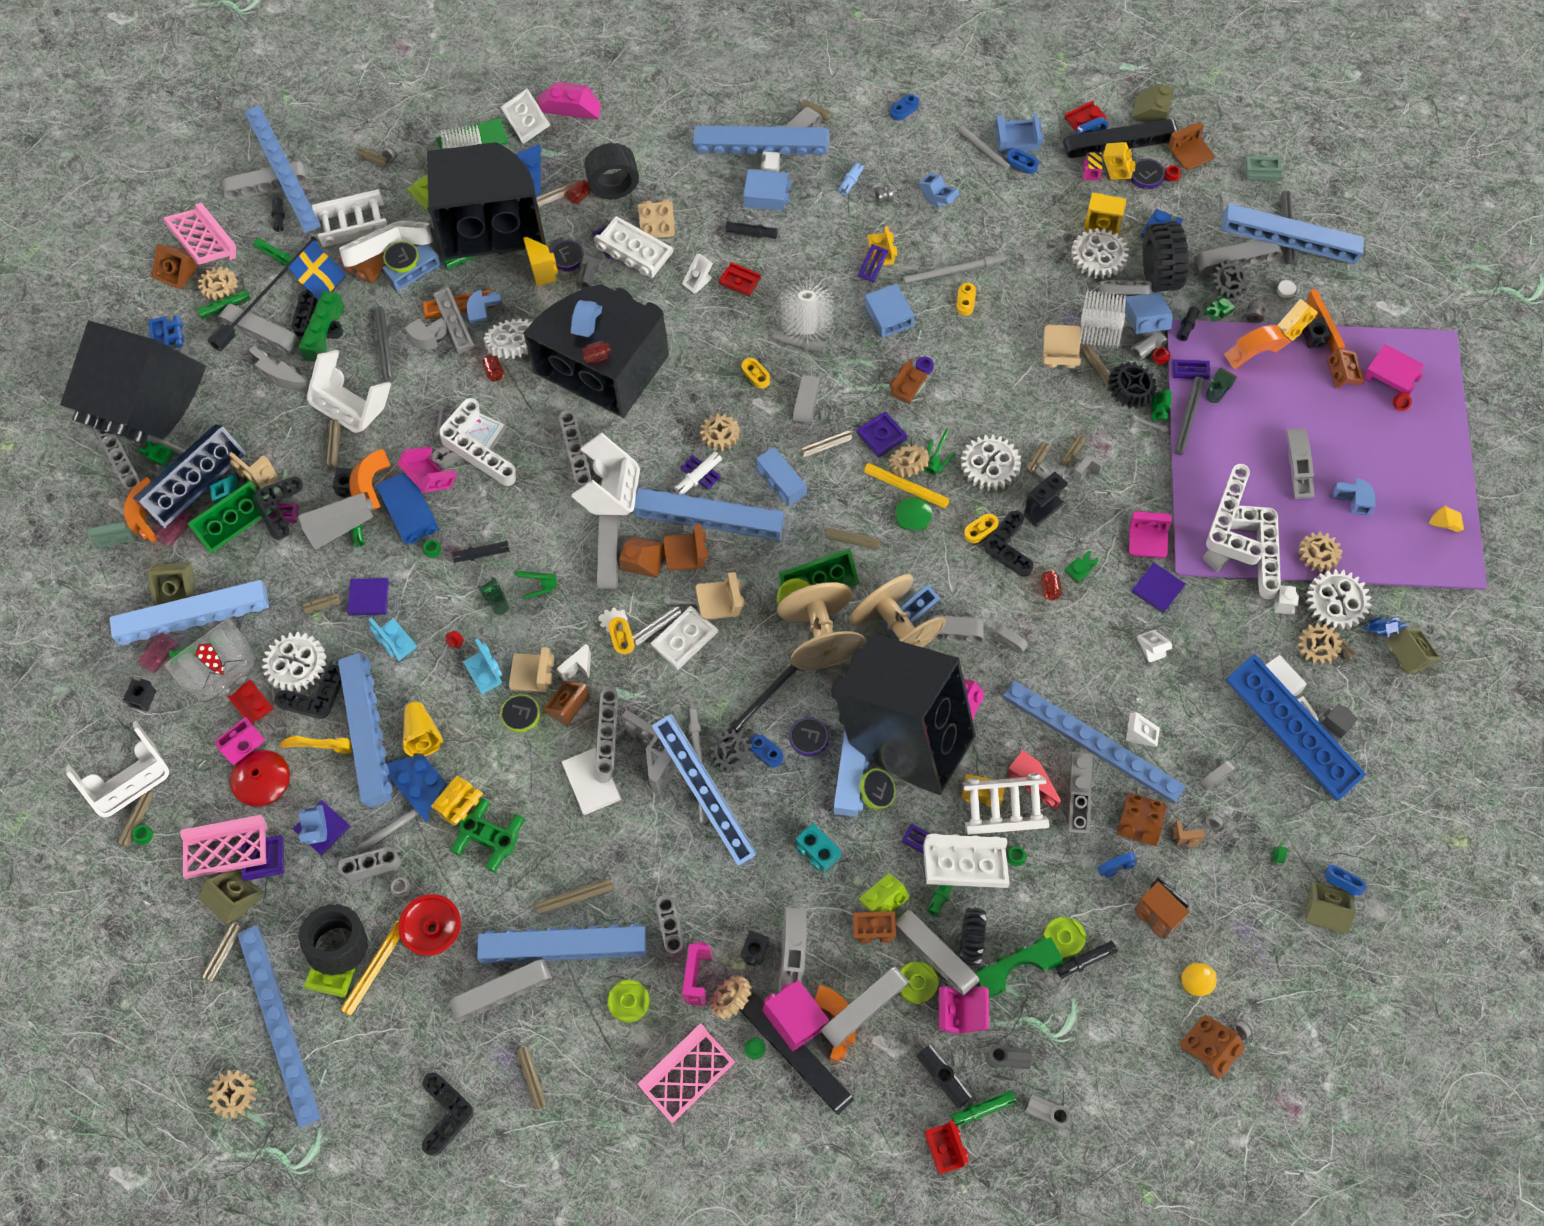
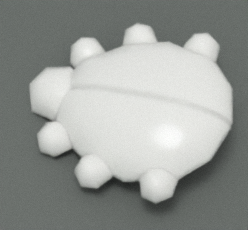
(608, 616)

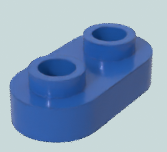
(907, 105)
(1094, 125)
(1023, 162)
(765, 749)
(1111, 867)
(1345, 880)

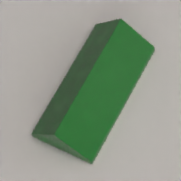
(489, 130)
(227, 518)
(828, 569)

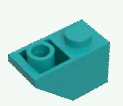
(224, 487)

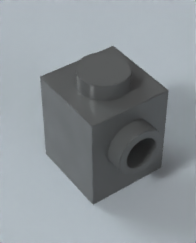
(1339, 720)

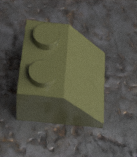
(1153, 103)
(171, 582)
(1413, 650)
(229, 895)
(1330, 908)

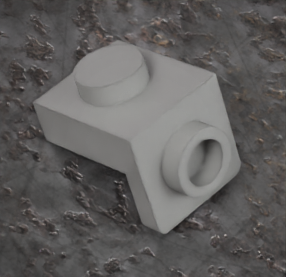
(1088, 463)

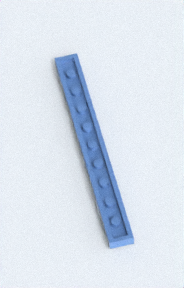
(282, 169)
(1094, 742)
(279, 1027)

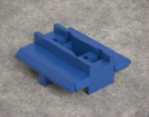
(1385, 626)

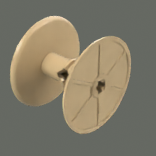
(884, 603)
(816, 605)

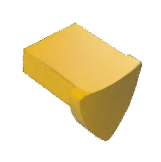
(1447, 519)

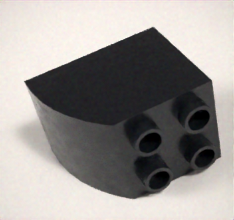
(469, 183)
(632, 332)
(129, 384)
(906, 710)

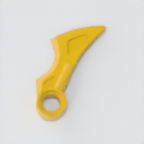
(339, 745)

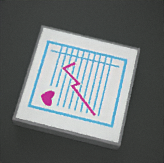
(487, 431)

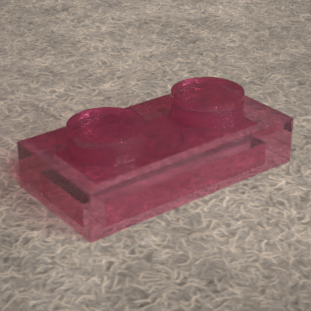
(174, 529)
(157, 653)

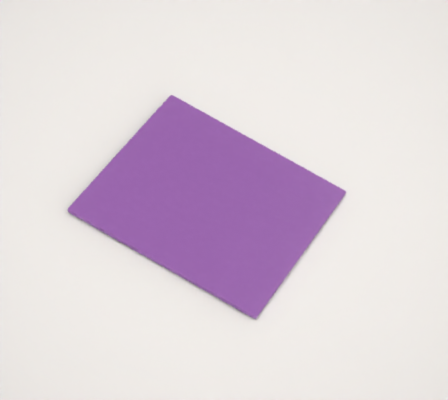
(1409, 457)

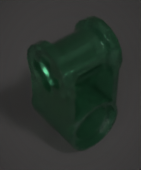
(1220, 385)
(492, 594)

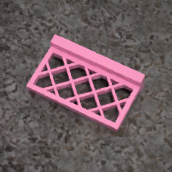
(212, 231)
(226, 831)
(673, 1059)

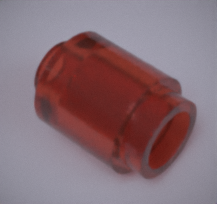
(578, 191)
(596, 352)
(492, 368)
(1051, 585)

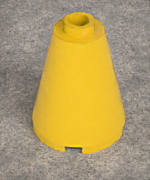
(419, 731)

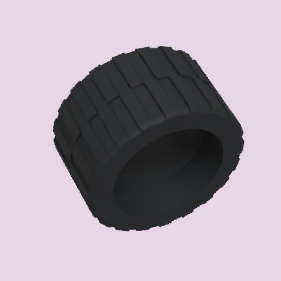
(610, 157)
(320, 922)

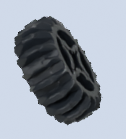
(1127, 375)
(973, 936)

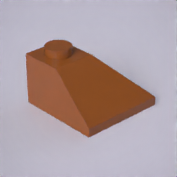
(173, 265)
(642, 556)

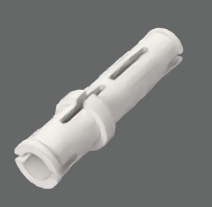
(693, 478)

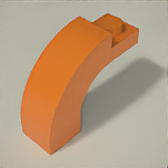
(1256, 341)
(363, 473)
(135, 515)
(832, 1004)

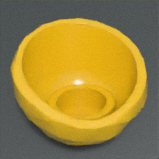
(1198, 979)

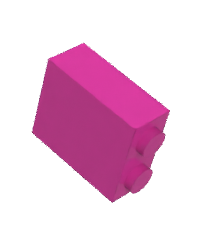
(794, 1014)

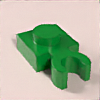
(1220, 307)
(1160, 403)
(158, 454)
(1081, 568)

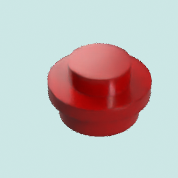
(1172, 173)
(1161, 356)
(1402, 401)
(454, 639)

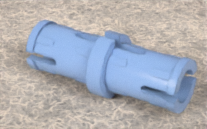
(850, 178)

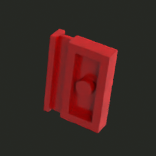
(1083, 115)
(740, 279)
(250, 702)

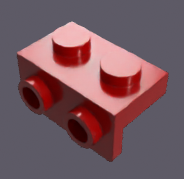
(946, 1148)

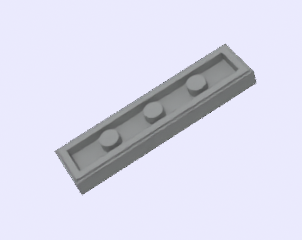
(453, 320)

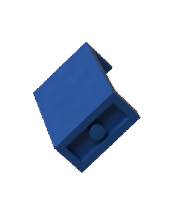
(407, 508)

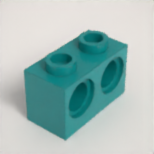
(822, 845)

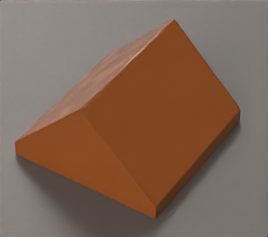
(567, 701)

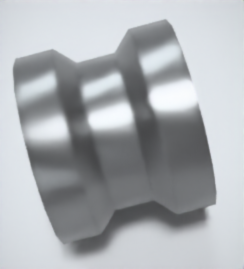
(883, 194)
(1255, 312)

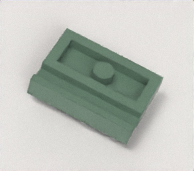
(1263, 168)
(111, 534)

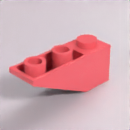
(1025, 765)

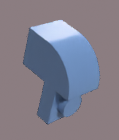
(936, 191)
(477, 305)
(584, 317)
(1360, 494)
(313, 825)

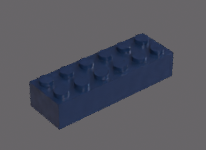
(188, 476)

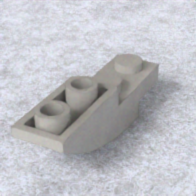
(279, 374)
(1301, 463)
(1080, 793)
(793, 946)

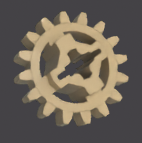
(216, 285)
(720, 432)
(909, 460)
(1320, 551)
(1325, 649)
(730, 997)
(238, 1100)

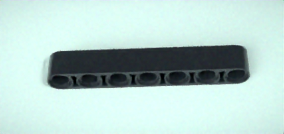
(1135, 136)
(800, 1059)

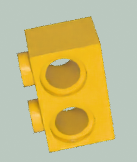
(1118, 161)

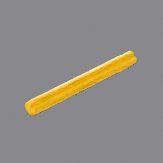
(906, 485)
(371, 970)

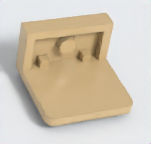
(657, 218)
(1061, 345)
(260, 473)
(720, 598)
(531, 671)

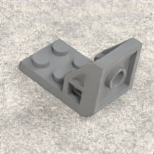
(659, 762)

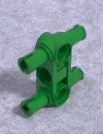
(487, 835)

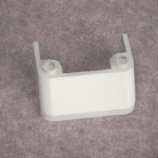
(335, 401)
(618, 476)
(126, 786)

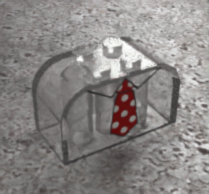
(213, 663)

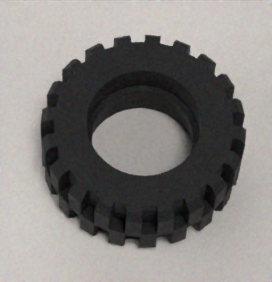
(1165, 256)

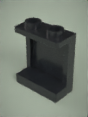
(1044, 500)

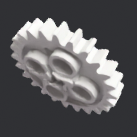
(1099, 253)
(507, 339)
(1005, 471)
(1321, 604)
(301, 647)

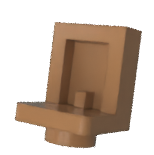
(1190, 838)

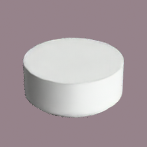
(1286, 289)

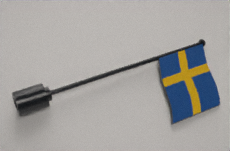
(310, 268)

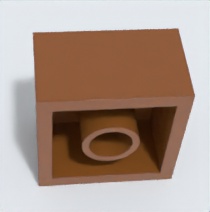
(1161, 911)

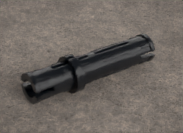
(754, 230)
(481, 551)
(1078, 963)

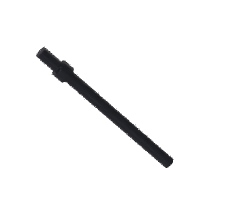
(738, 724)

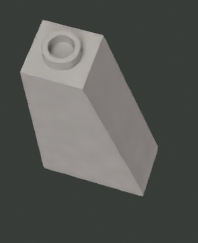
(335, 519)

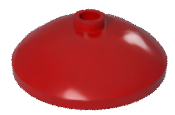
(264, 787)
(421, 916)

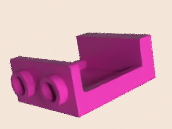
(1395, 369)
(424, 471)
(692, 994)

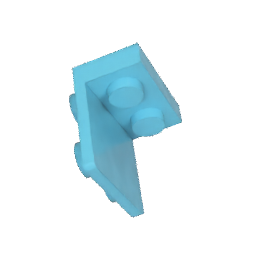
(393, 638)
(483, 669)

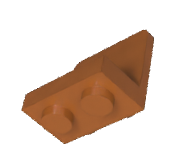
(1189, 147)
(368, 269)
(686, 550)
(1142, 819)
(1213, 1045)

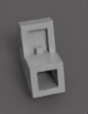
(426, 337)

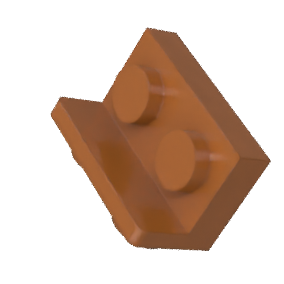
(1345, 368)
(907, 382)
(874, 926)

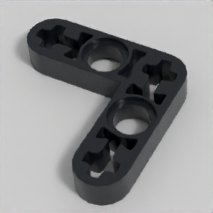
(301, 306)
(270, 504)
(1002, 543)
(313, 702)
(451, 1117)

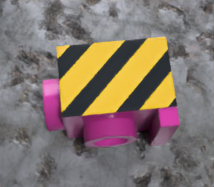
(1092, 166)

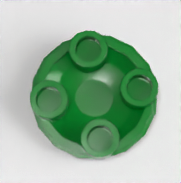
(913, 514)

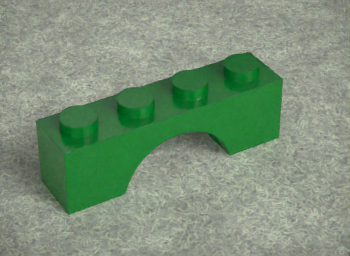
(314, 340)
(1041, 955)

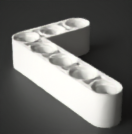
(379, 240)
(473, 447)
(1227, 516)
(1271, 544)

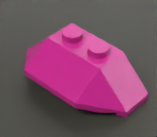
(569, 100)

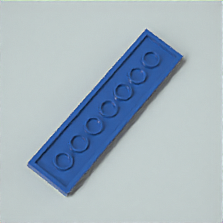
(1295, 727)

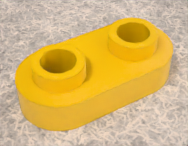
(966, 297)
(757, 374)
(980, 529)
(622, 636)

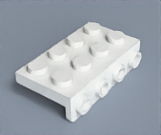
(633, 247)
(966, 860)

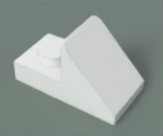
(697, 274)
(1154, 645)
(579, 660)
(1142, 730)

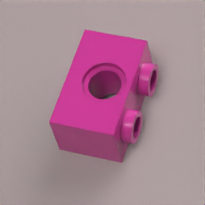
(244, 732)

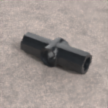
(934, 1065)

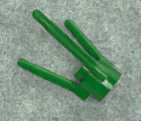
(934, 464)
(547, 580)

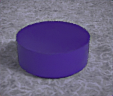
(925, 365)

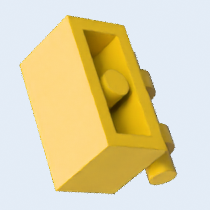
(456, 800)

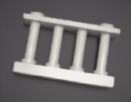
(347, 205)
(1016, 821)

